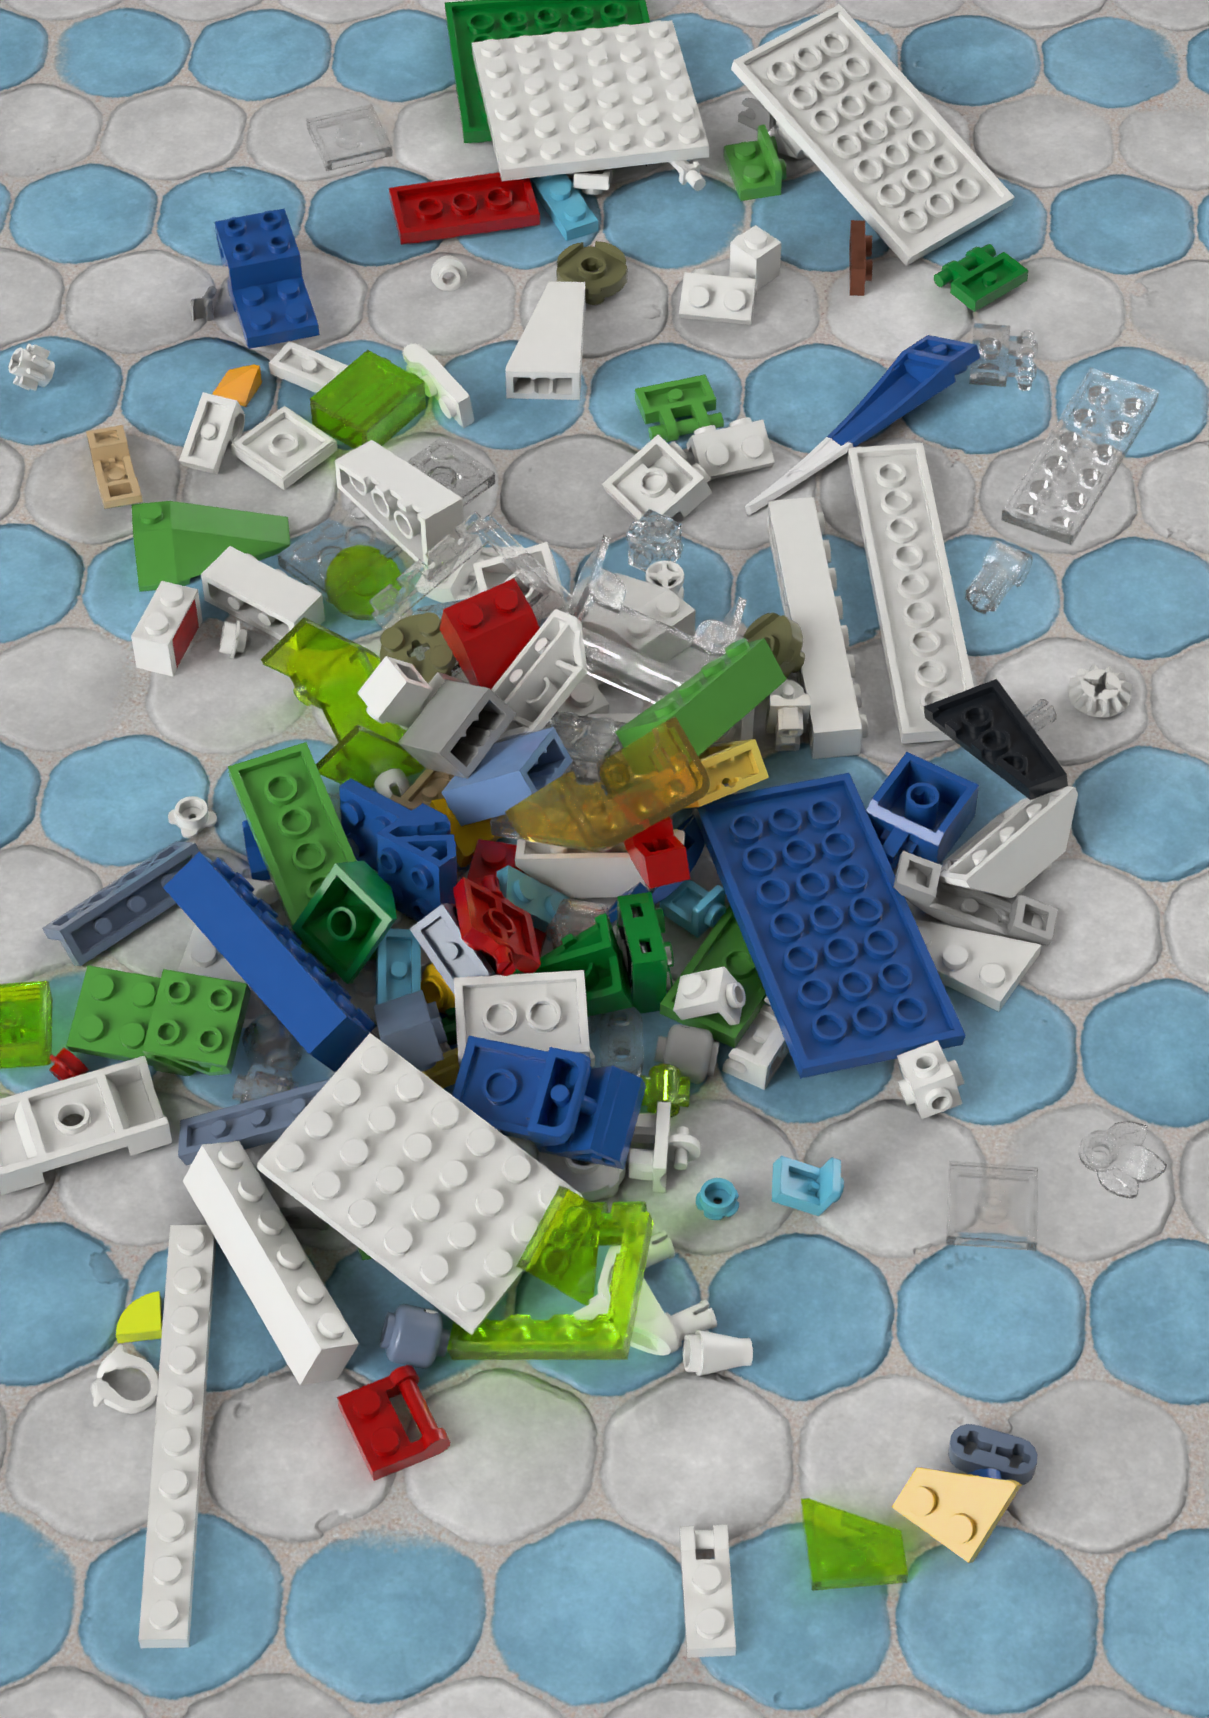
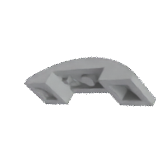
(971, 909)

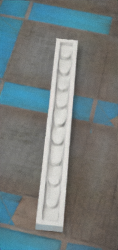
(178, 1440)

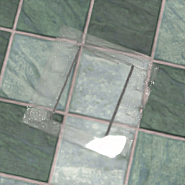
(449, 556)

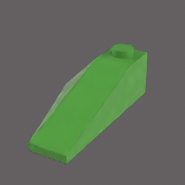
(184, 539)

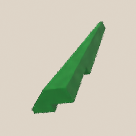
(603, 966)

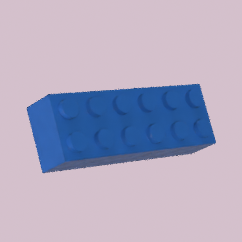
(271, 960)

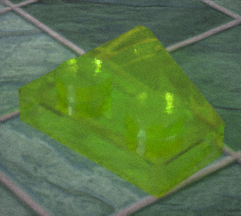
(850, 1549)

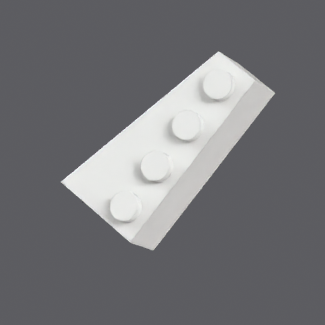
(399, 498)

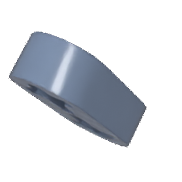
(992, 1451)

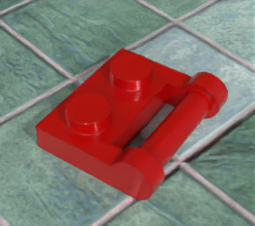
(379, 1430)

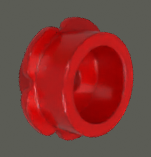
(66, 1065)

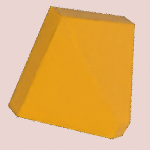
(240, 384)

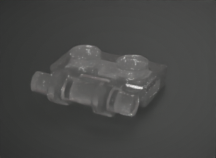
(994, 348)

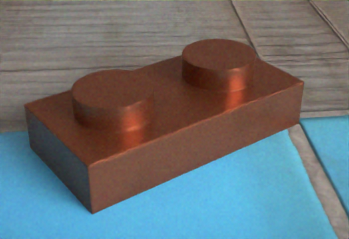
(859, 267)

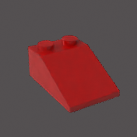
(489, 631)

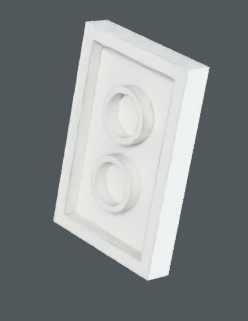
(524, 1010)

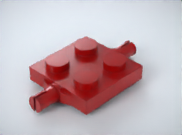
(496, 926)

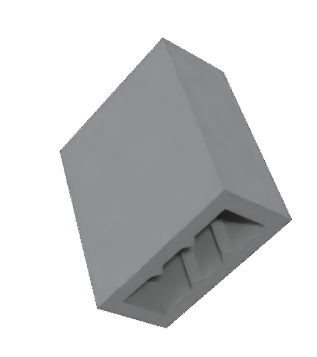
(457, 728)

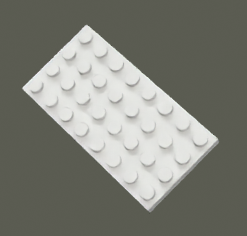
(872, 134)

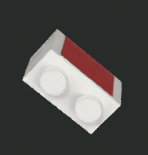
(167, 628)

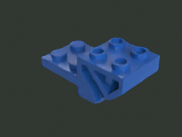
(266, 278)
(405, 847)
(552, 1099)

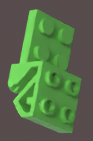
(173, 1020)

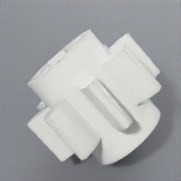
(31, 367)

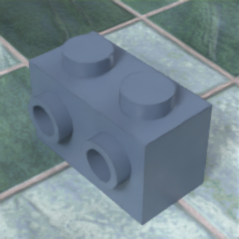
(412, 1029)

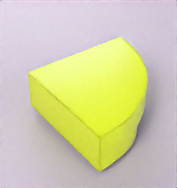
(141, 1319)

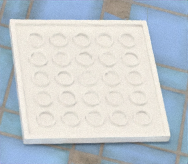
(589, 100)

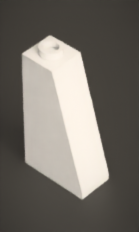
(551, 347)

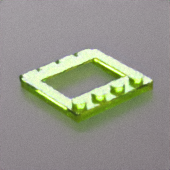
(562, 1335)

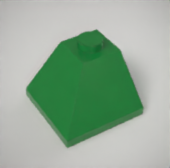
(348, 917)

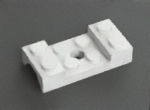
(117, 1113)

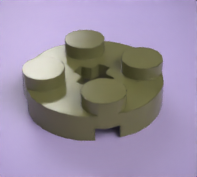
(608, 259)
(418, 631)
(783, 638)

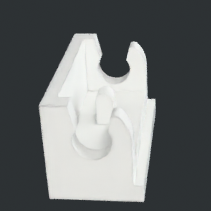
(758, 1051)

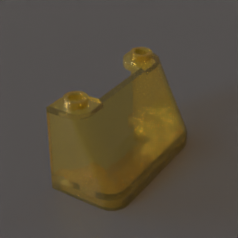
(644, 787)

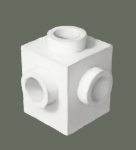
(931, 1088)

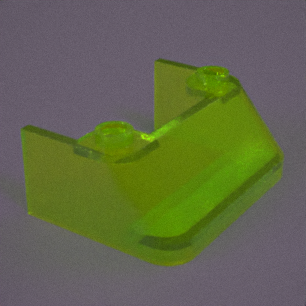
(328, 675)

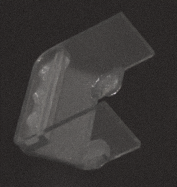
(634, 648)

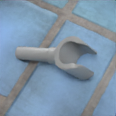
(203, 306)

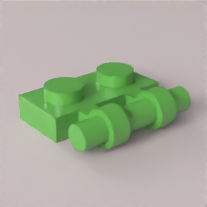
(675, 400)

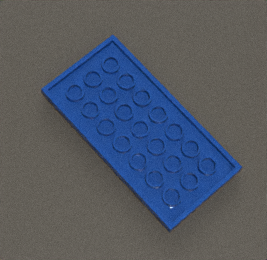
(827, 925)

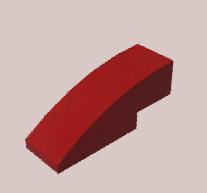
(658, 855)

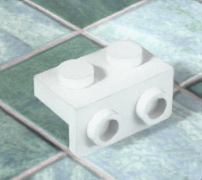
(717, 297)
(731, 449)

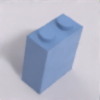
(507, 776)

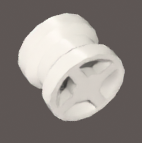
(666, 575)

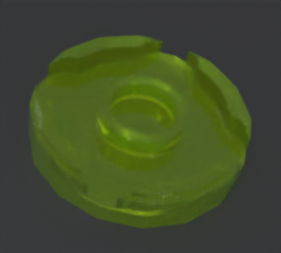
(357, 577)

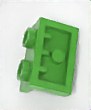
(756, 166)

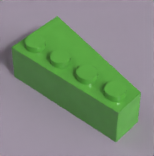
(713, 697)

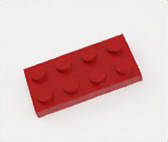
(462, 207)

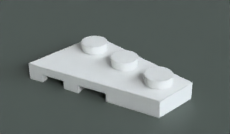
(978, 962)

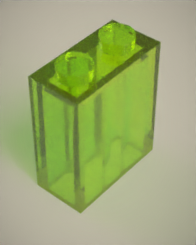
(368, 401)

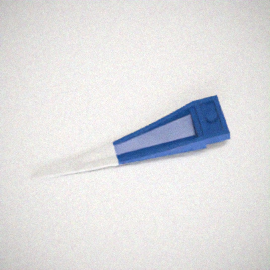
(910, 381)

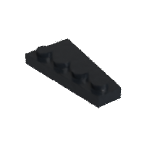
(999, 736)

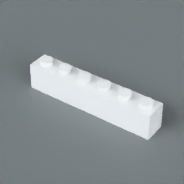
(270, 1263)

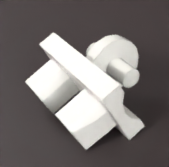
(788, 715)
(653, 1164)

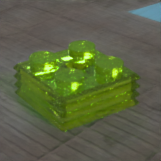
(25, 1024)

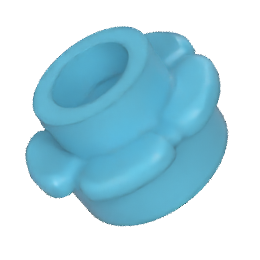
(717, 1190)

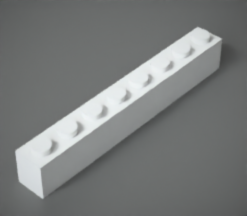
(809, 599)

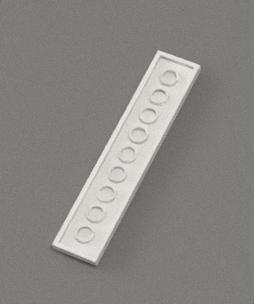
(910, 583)

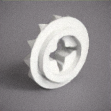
(1109, 702)

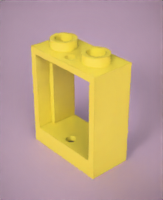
(732, 764)

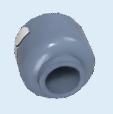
(414, 1336)

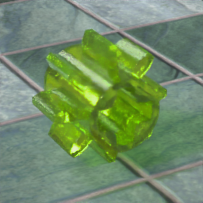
(666, 1085)

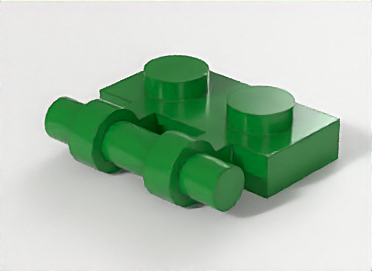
(986, 281)

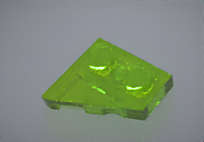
(566, 1246)

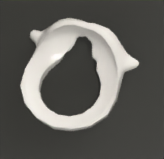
(106, 1395)

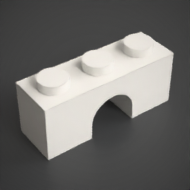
(399, 692)

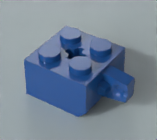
(921, 810)

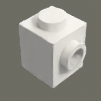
(756, 255)

